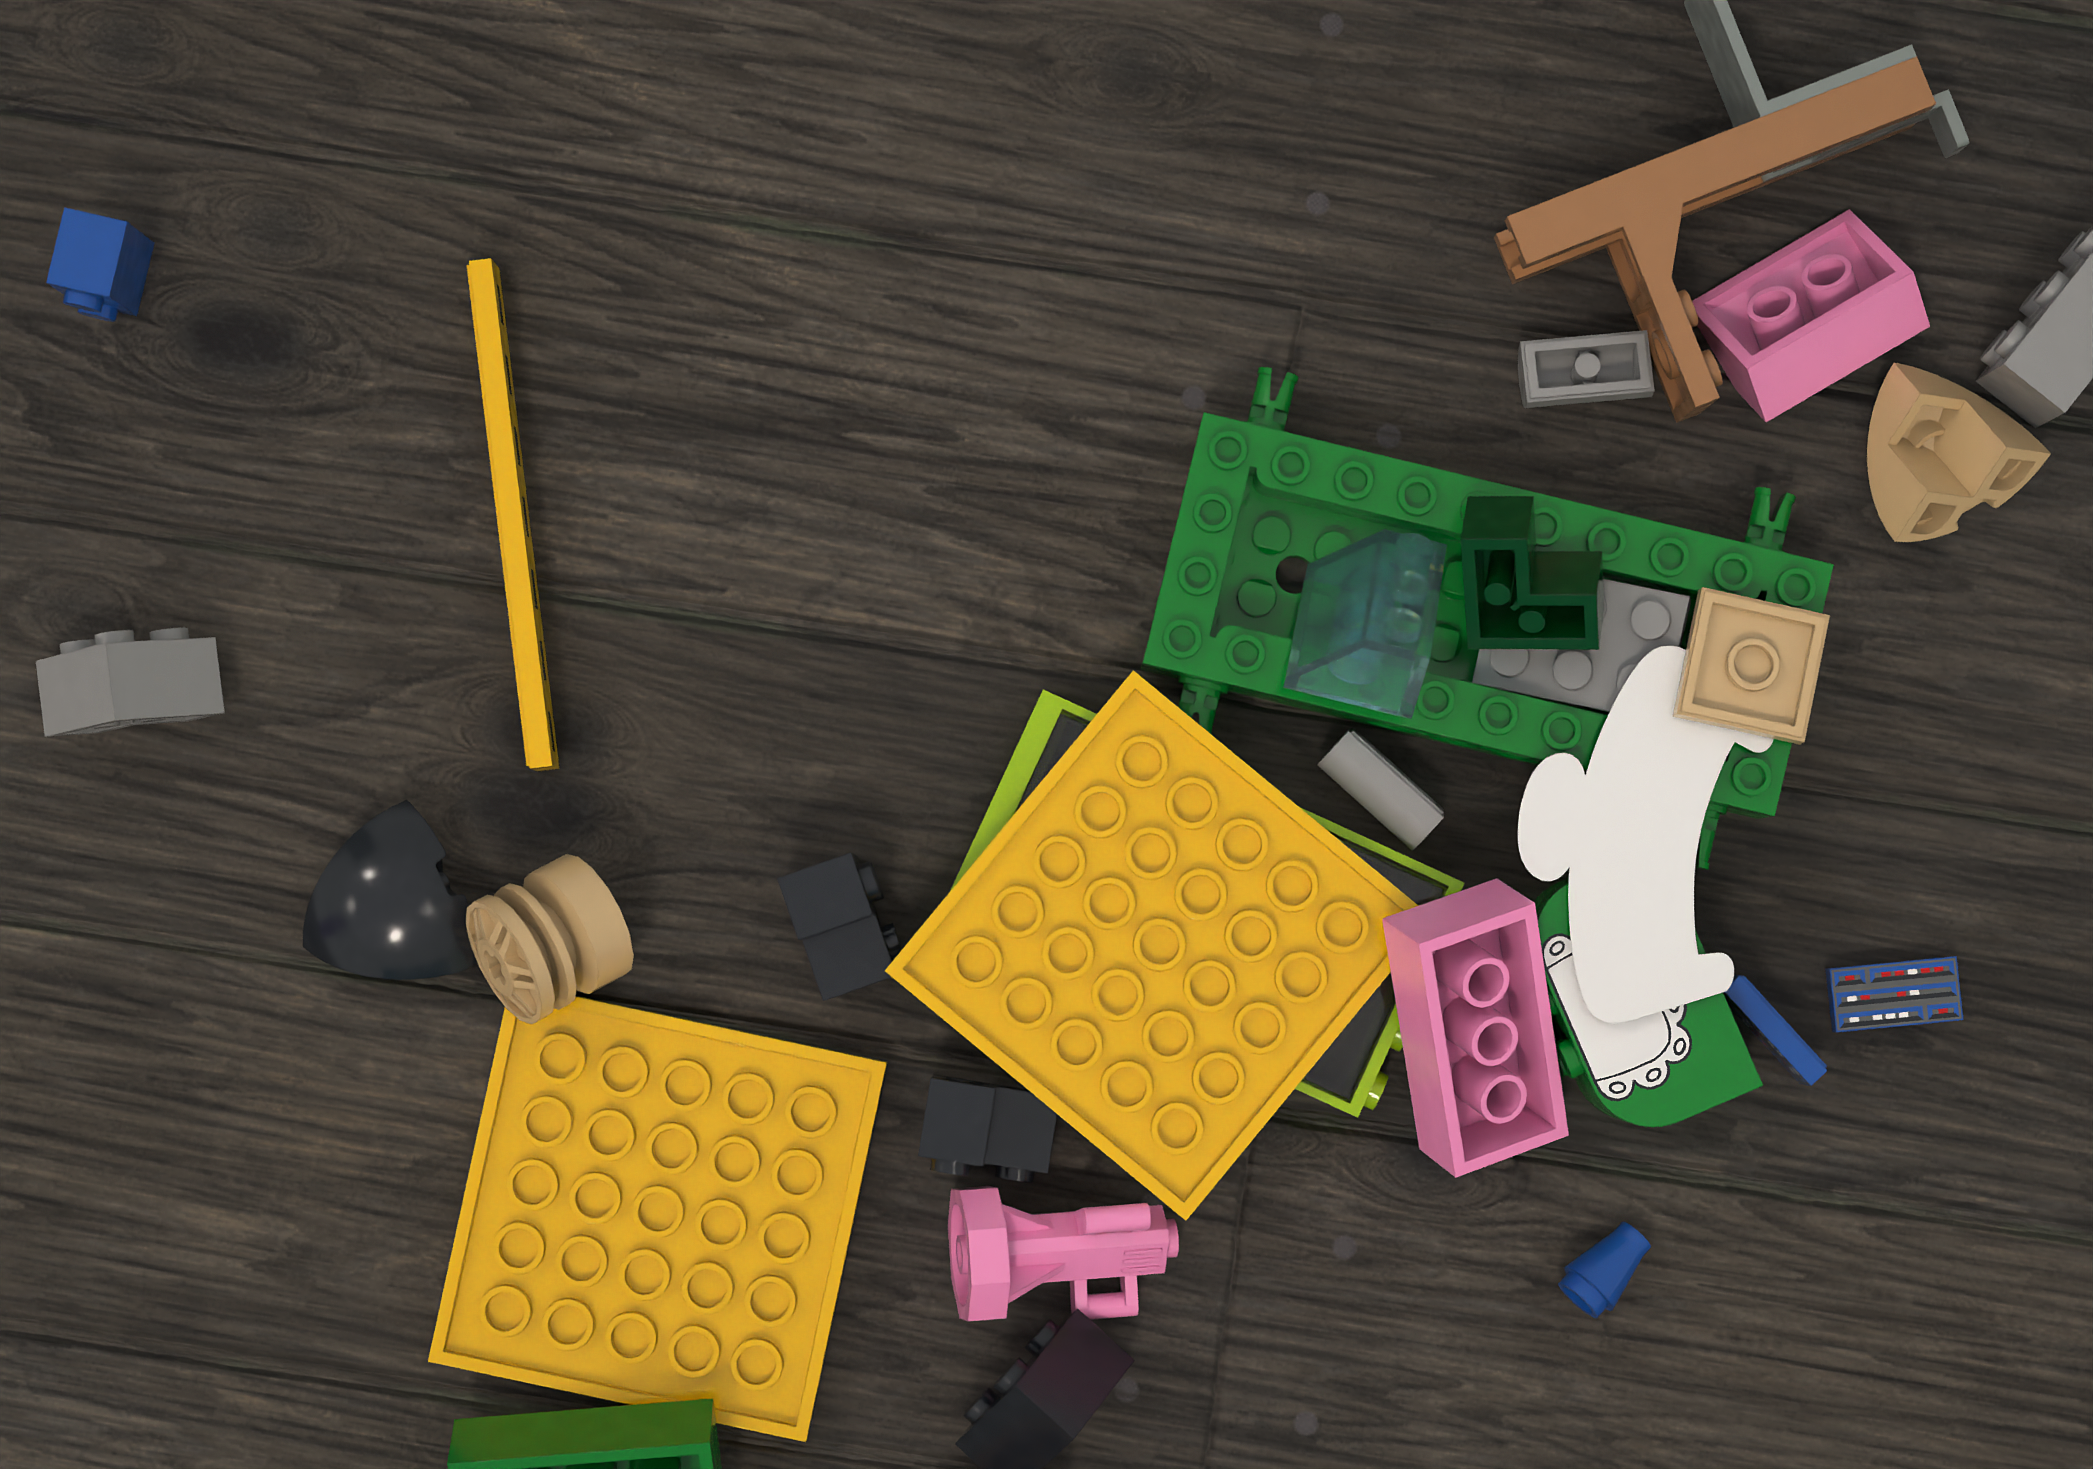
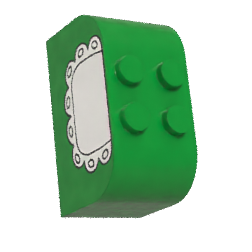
(1648, 1067)

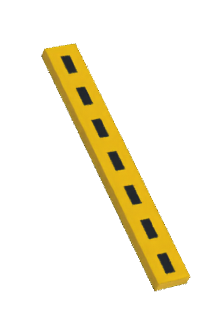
(512, 515)

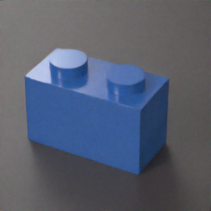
(99, 264)

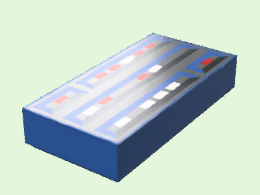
(1894, 994)
(1774, 1031)

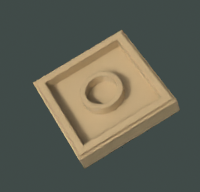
(1751, 666)

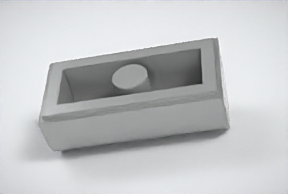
(1585, 369)
(1382, 788)

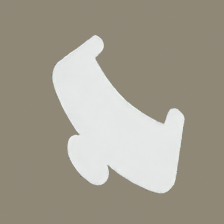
(1633, 846)

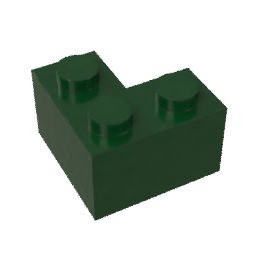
(1525, 594)

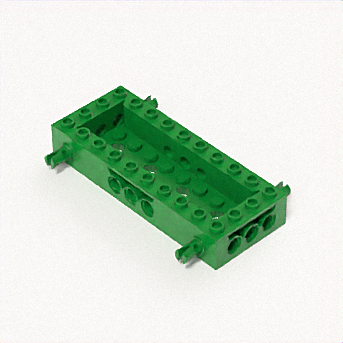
(1282, 495)

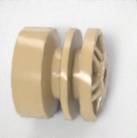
(549, 938)

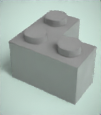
(129, 682)

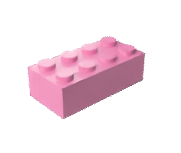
(1476, 1026)

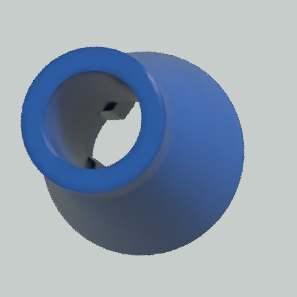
(1603, 1271)

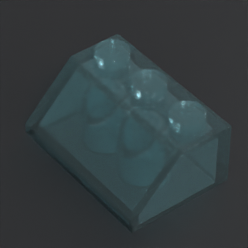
(1368, 622)

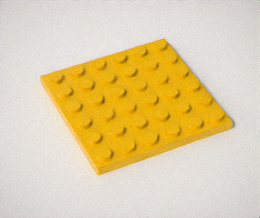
(1156, 945)
(659, 1213)

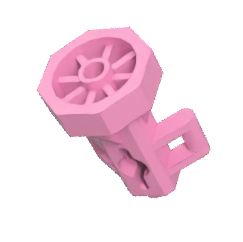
(1007, 1252)

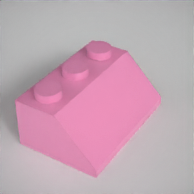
(1810, 314)

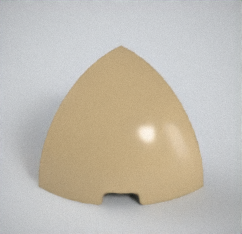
(1941, 454)

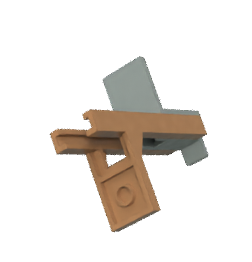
(1642, 207)

